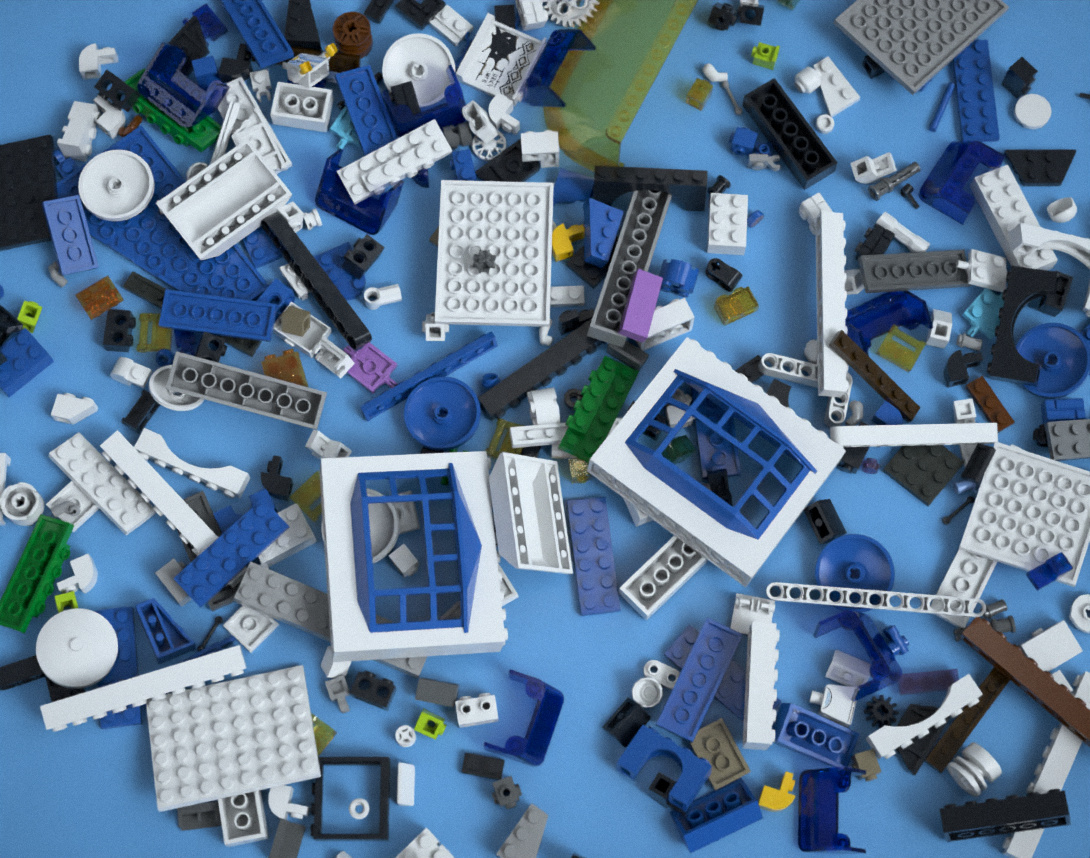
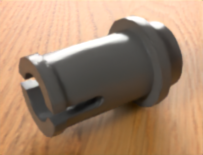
(994, 608)

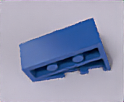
(601, 228)

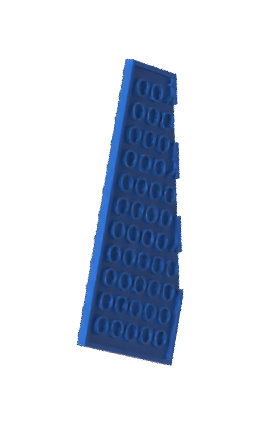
(156, 244)

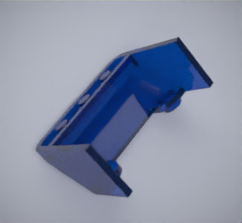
(539, 81)
(444, 114)
(366, 215)
(880, 313)
(884, 666)
(535, 745)
(820, 810)

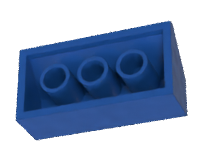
(717, 815)

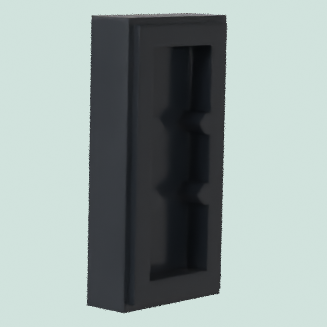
(978, 463)

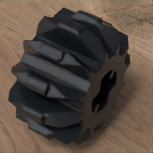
(886, 707)

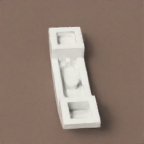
(965, 413)

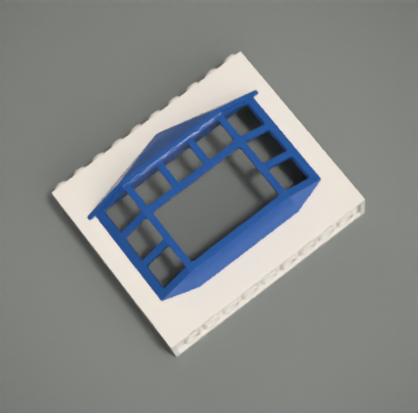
(682, 502)
(350, 564)

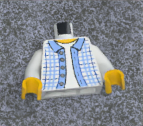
(308, 68)

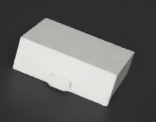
(310, 338)
(1051, 646)

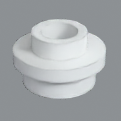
(352, 808)

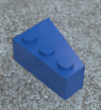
(162, 632)

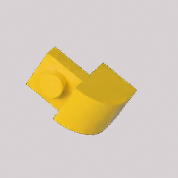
(562, 240)
(777, 800)

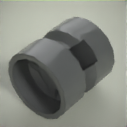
(458, 135)

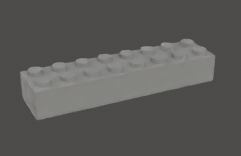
(246, 390)

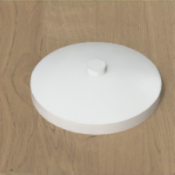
(423, 62)
(116, 185)
(383, 527)
(77, 648)

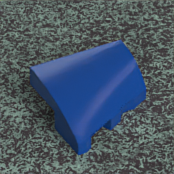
(572, 187)

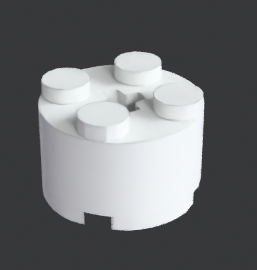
(543, 406)
(26, 494)

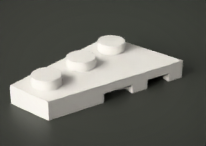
(835, 88)

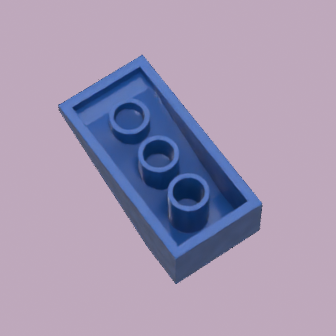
(814, 736)

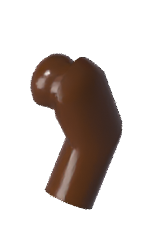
(134, 124)

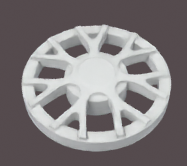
(488, 147)

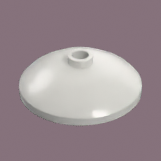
(168, 398)

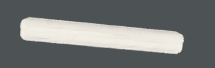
(225, 131)

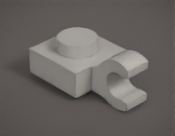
(761, 161)
(338, 691)

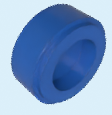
(755, 218)

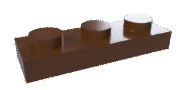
(989, 403)

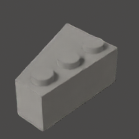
(526, 835)

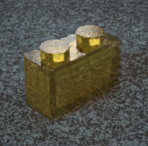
(736, 305)

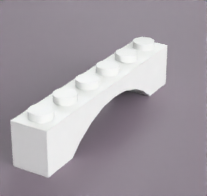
(1029, 238)
(228, 479)
(889, 738)

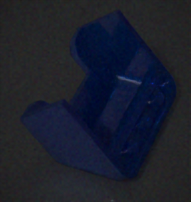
(175, 92)
(951, 173)

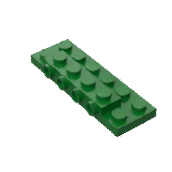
(199, 136)
(598, 408)
(35, 573)

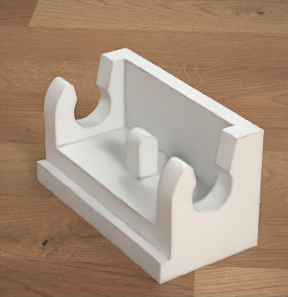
(332, 357)

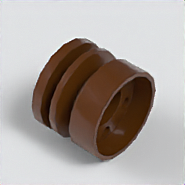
(353, 34)

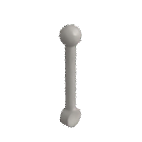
(738, 111)

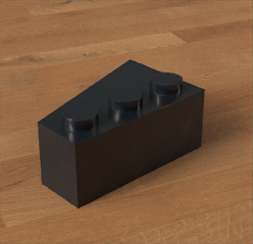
(301, 25)

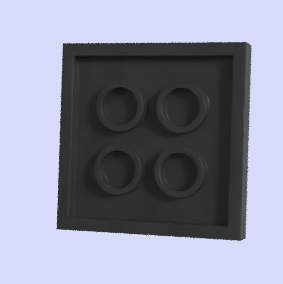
(923, 470)

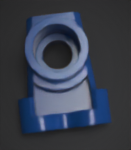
(897, 643)

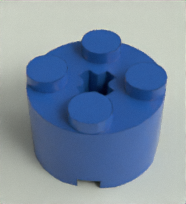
(678, 277)

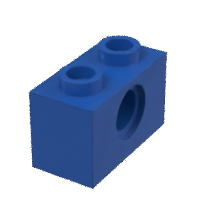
(279, 292)

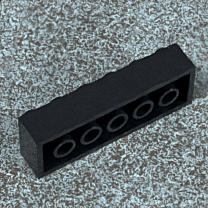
(789, 133)
(1005, 815)

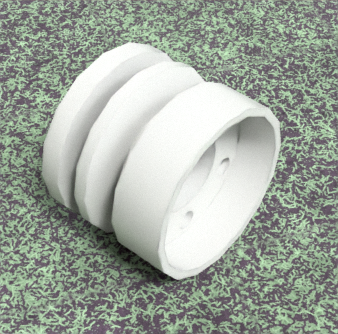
(974, 769)

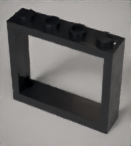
(317, 807)

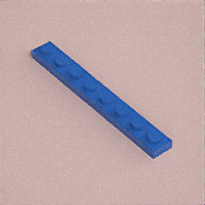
(438, 369)

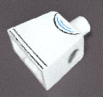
(835, 703)

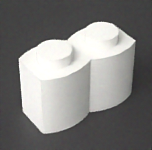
(479, 121)

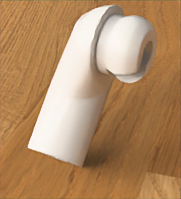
(711, 73)
(543, 332)

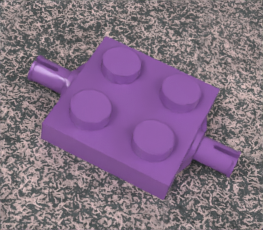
(371, 367)

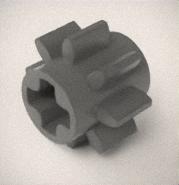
(480, 258)

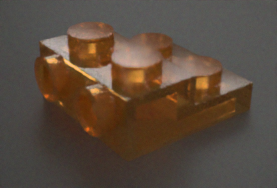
(99, 297)
(285, 367)

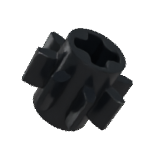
(1040, 435)

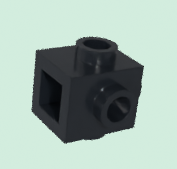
(722, 16)

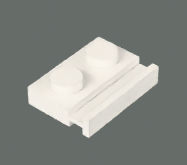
(451, 25)

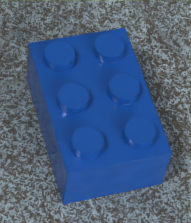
(25, 361)

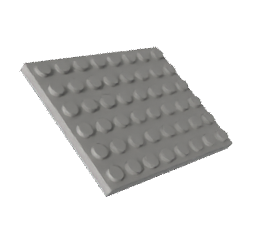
(917, 36)

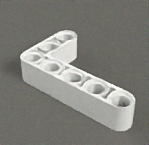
(796, 376)

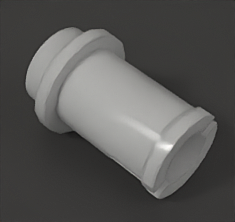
(969, 342)

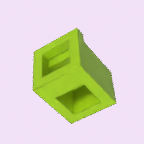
(765, 55)
(29, 309)
(64, 600)
(422, 724)

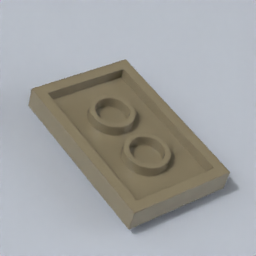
(721, 751)

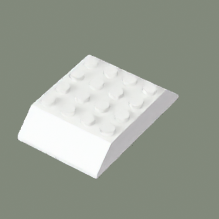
(225, 201)
(530, 514)

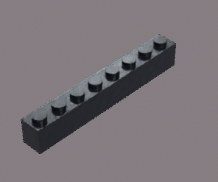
(539, 372)

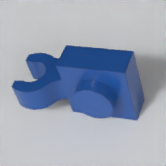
(65, 166)

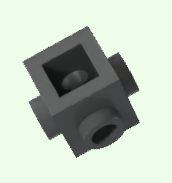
(506, 785)

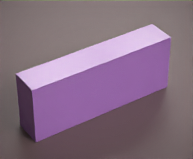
(640, 305)

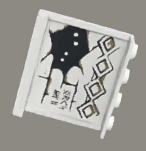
(495, 71)

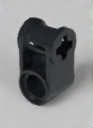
(724, 275)

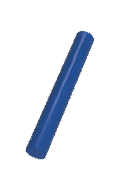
(942, 106)

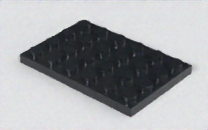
(25, 183)

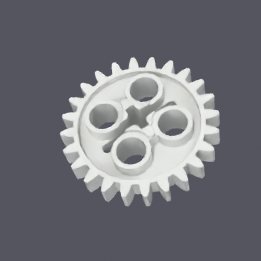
(574, 14)

